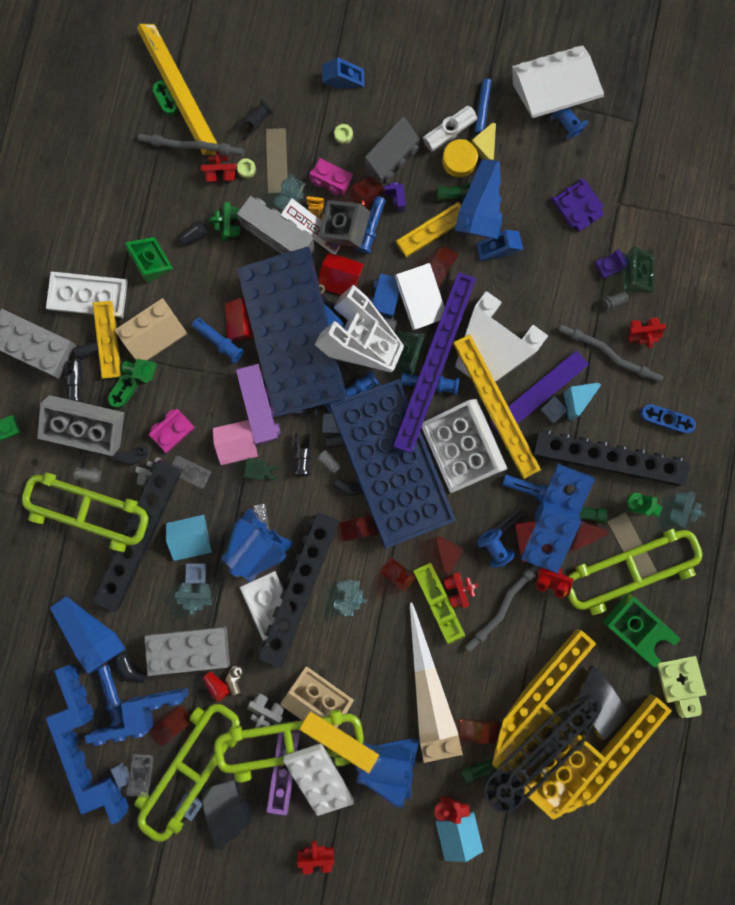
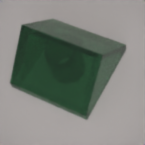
(639, 271)
(412, 345)

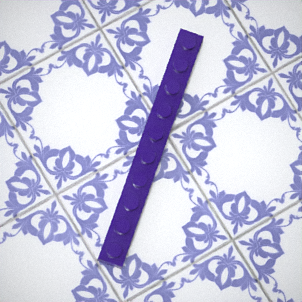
(434, 363)

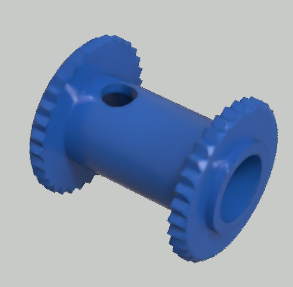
(570, 122)
(496, 549)

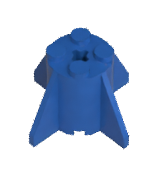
(254, 547)
(392, 771)

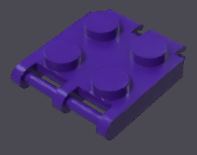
(579, 205)

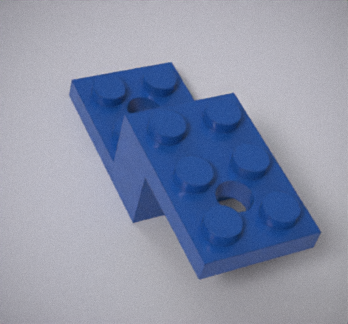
(557, 518)
(136, 716)

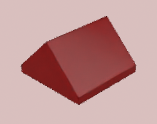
(339, 273)
(238, 320)

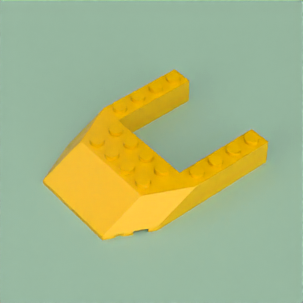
(586, 771)

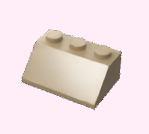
(151, 331)
(315, 695)

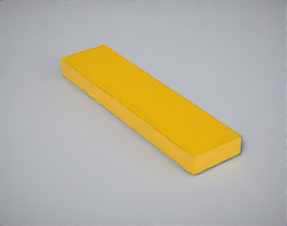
(429, 231)
(107, 339)
(339, 742)

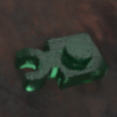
(257, 469)

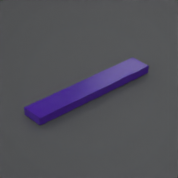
(546, 387)

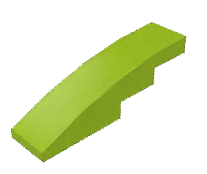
(439, 603)

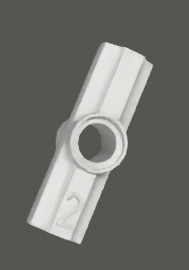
(458, 121)

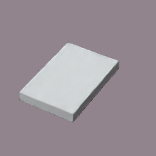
(420, 296)
(262, 598)

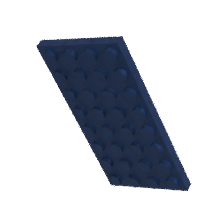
(286, 323)
(397, 485)

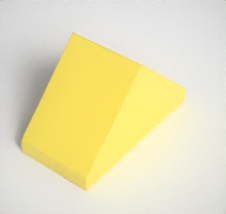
(485, 142)

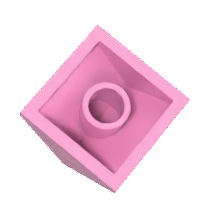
(234, 442)

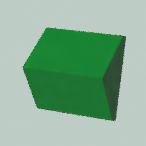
(148, 258)

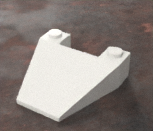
(365, 337)
(496, 344)

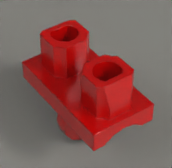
(210, 170)
(646, 334)
(555, 581)
(461, 598)
(451, 810)
(315, 856)

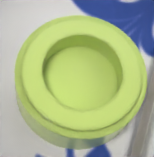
(343, 134)
(246, 168)

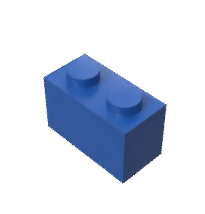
(385, 295)

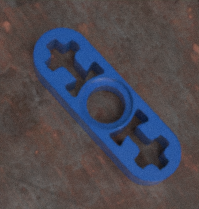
(682, 418)

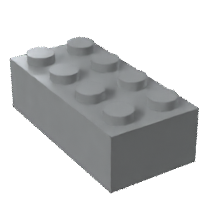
(272, 228)
(34, 344)
(80, 425)
(187, 651)

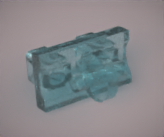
(292, 189)
(682, 517)
(352, 598)
(193, 601)

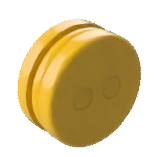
(459, 158)

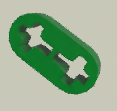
(163, 99)
(119, 388)

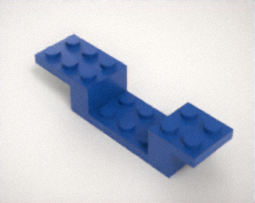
(79, 712)

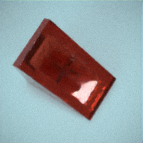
(366, 191)
(442, 264)
(358, 528)
(587, 534)
(448, 553)
(398, 574)
(171, 725)
(479, 731)

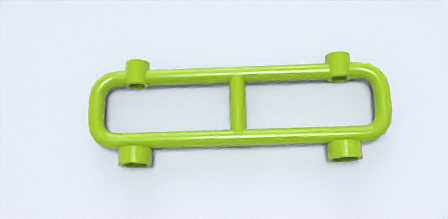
(118, 541)
(684, 570)
(242, 770)
(145, 804)

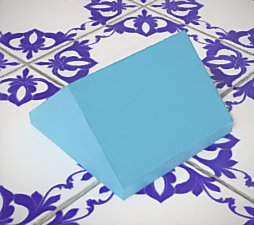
(578, 397)
(188, 538)
(461, 840)

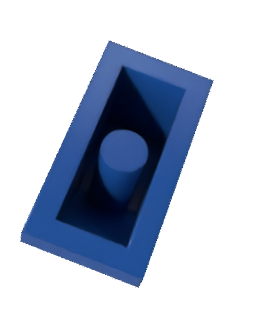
(342, 74)
(506, 244)

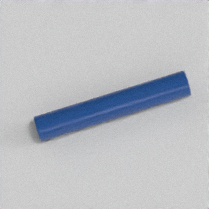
(483, 105)

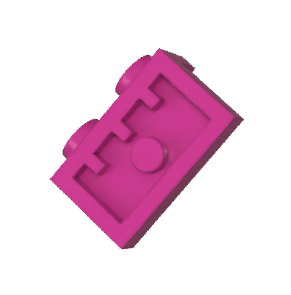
(330, 177)
(171, 430)

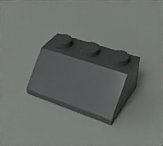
(392, 152)

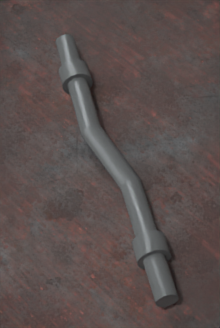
(224, 149)
(643, 371)
(481, 635)

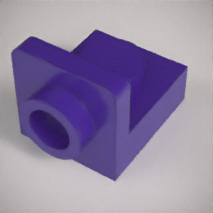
(398, 195)
(611, 264)

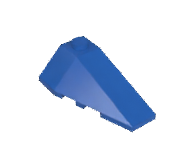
(481, 206)
(88, 637)

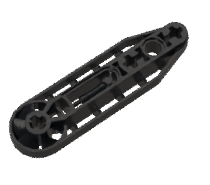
(552, 743)

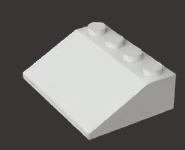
(557, 81)
(463, 445)

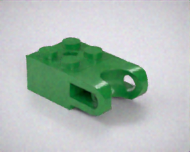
(644, 632)

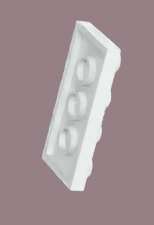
(77, 292)
(318, 779)

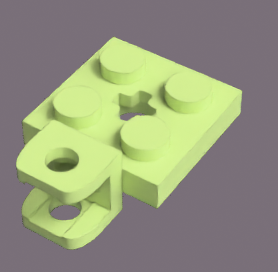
(685, 694)

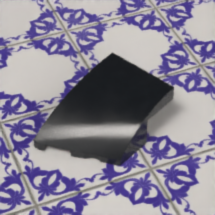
(612, 711)
(225, 812)

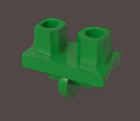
(228, 213)
(643, 505)

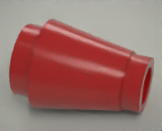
(216, 688)

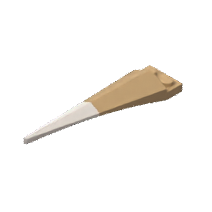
(436, 725)

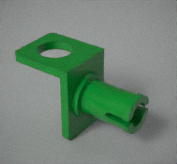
(142, 370)

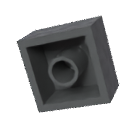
(344, 223)

